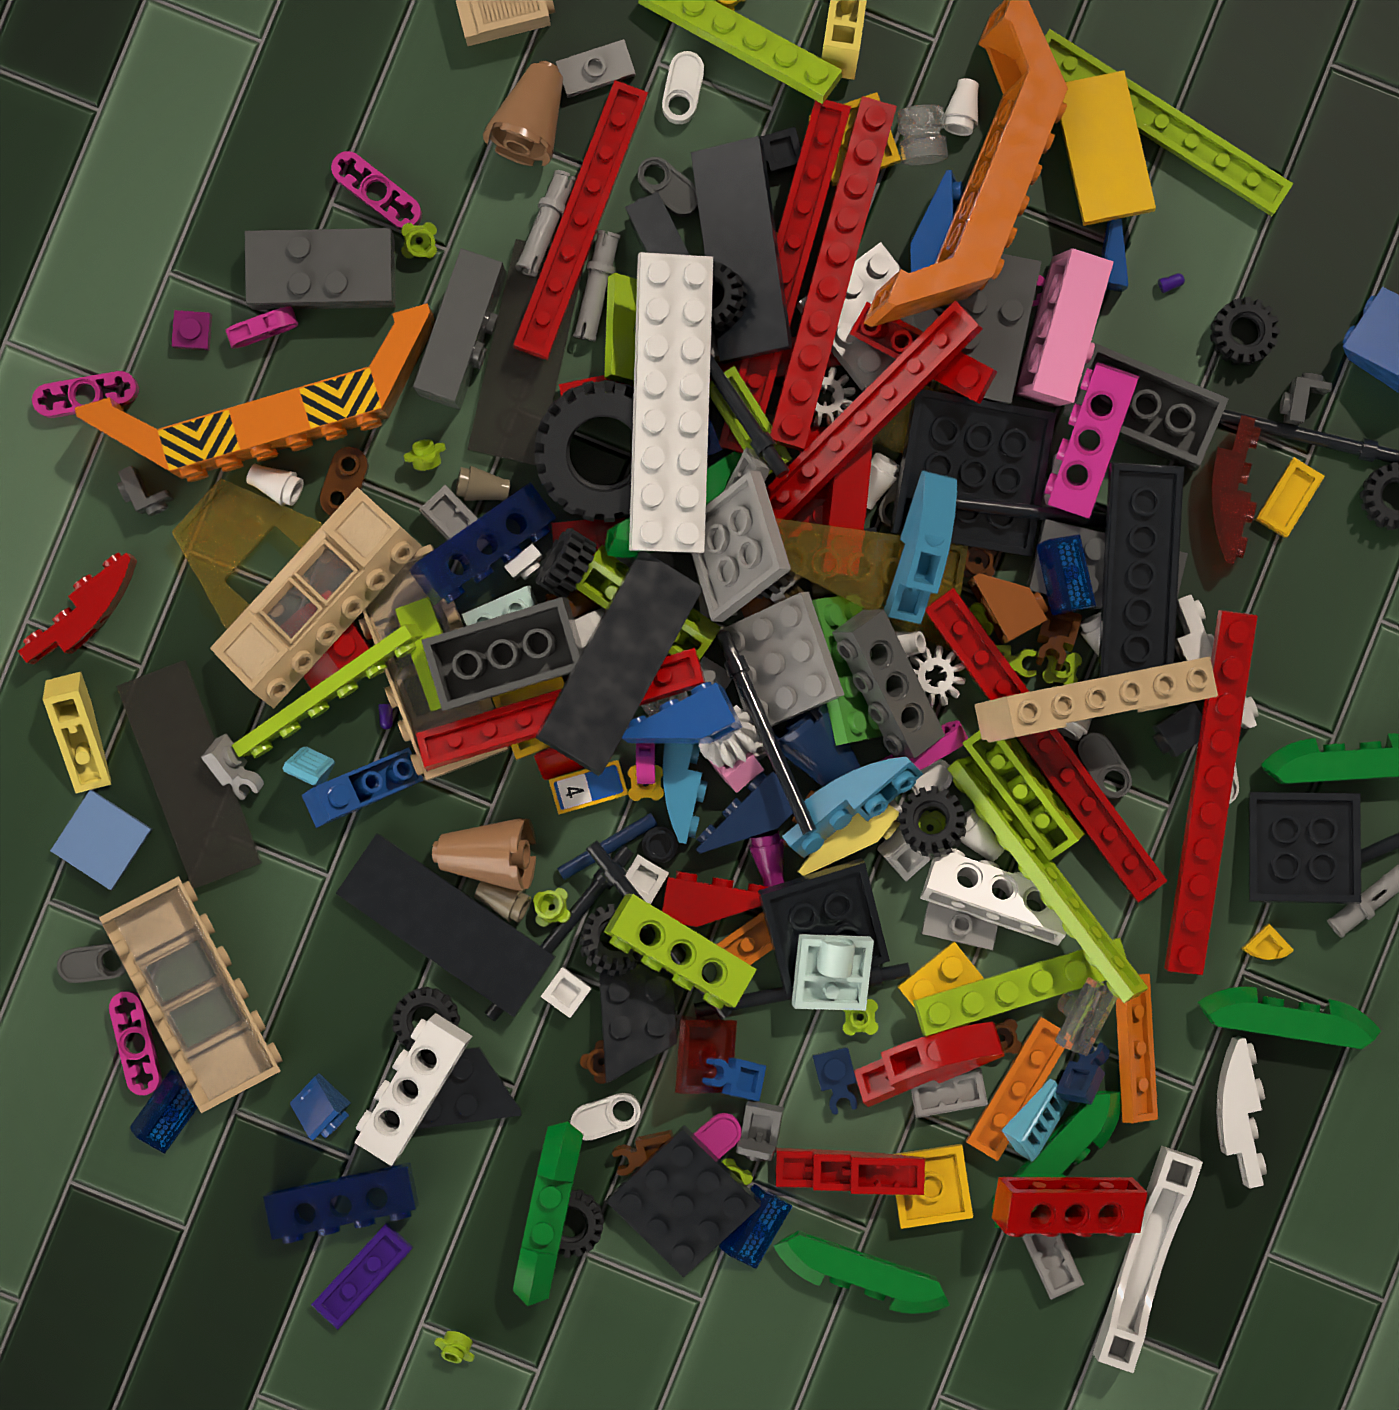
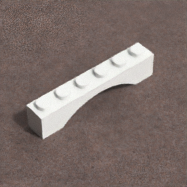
(1136, 1284)

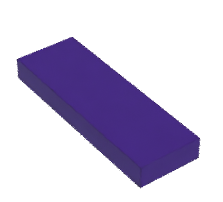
(362, 1276)

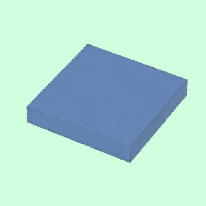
(101, 840)

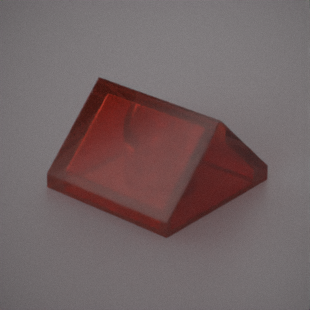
(698, 1041)

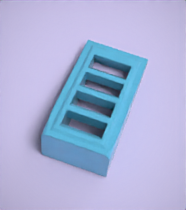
(309, 766)
(1030, 1126)

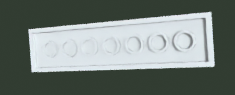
(671, 403)

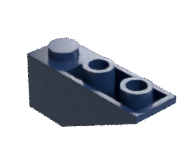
(760, 812)

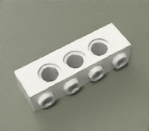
(979, 901)
(390, 1140)

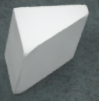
(901, 856)

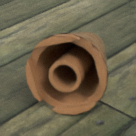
(528, 117)
(490, 853)

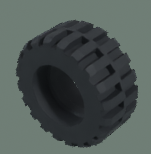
(553, 445)

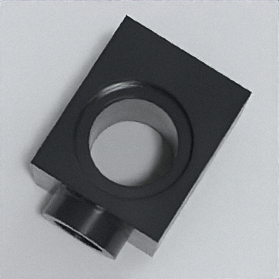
(1178, 730)

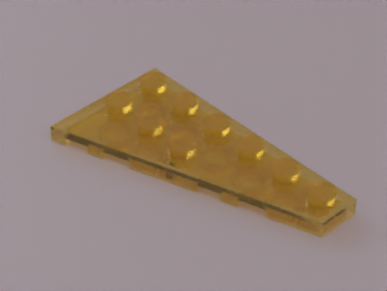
(862, 566)

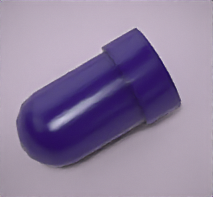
(1171, 282)
(385, 716)

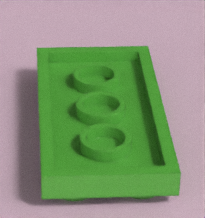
(849, 712)

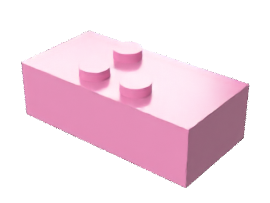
(1063, 328)

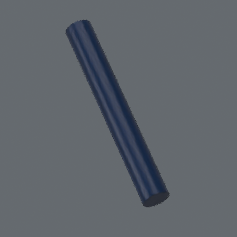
(610, 844)

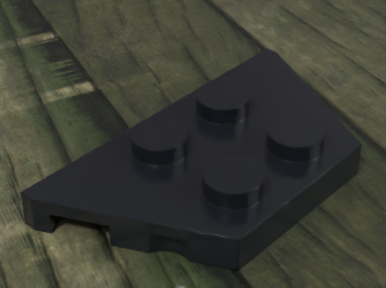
(635, 1016)
(468, 1095)

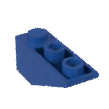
(936, 222)
(694, 720)
(361, 787)
(320, 1108)

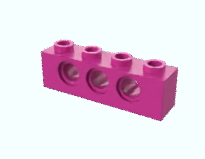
(1081, 497)

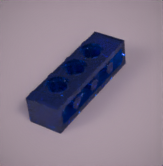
(523, 506)
(394, 1180)

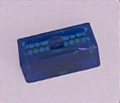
(1066, 574)
(165, 1113)
(756, 1233)

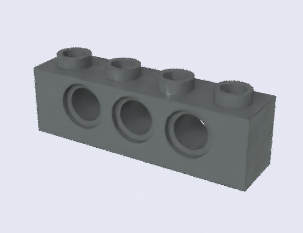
(904, 694)

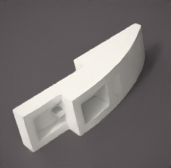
(1198, 645)
(1236, 1097)

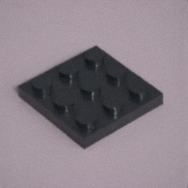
(1304, 847)
(821, 904)
(683, 1201)

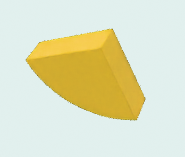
(1267, 945)

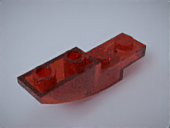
(1230, 504)

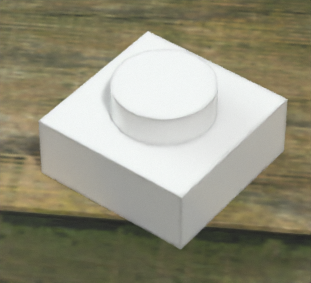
(525, 563)
(646, 877)
(566, 992)

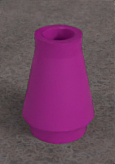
(769, 857)

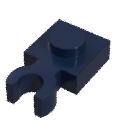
(835, 1073)
(1083, 1077)

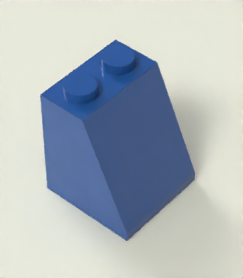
(1375, 339)

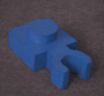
(737, 1077)

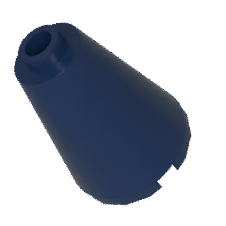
(812, 747)

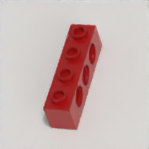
(1018, 1196)

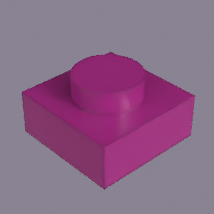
(191, 330)

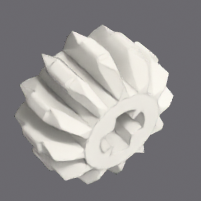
(837, 398)
(945, 668)
(734, 745)

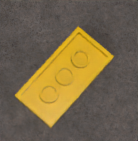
(1105, 149)

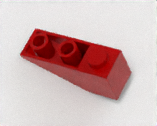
(702, 903)

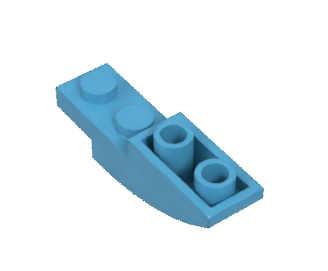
(926, 547)
(682, 788)
(859, 791)

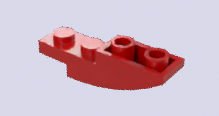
(894, 337)
(94, 603)
(928, 1059)

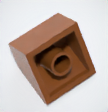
(1008, 606)

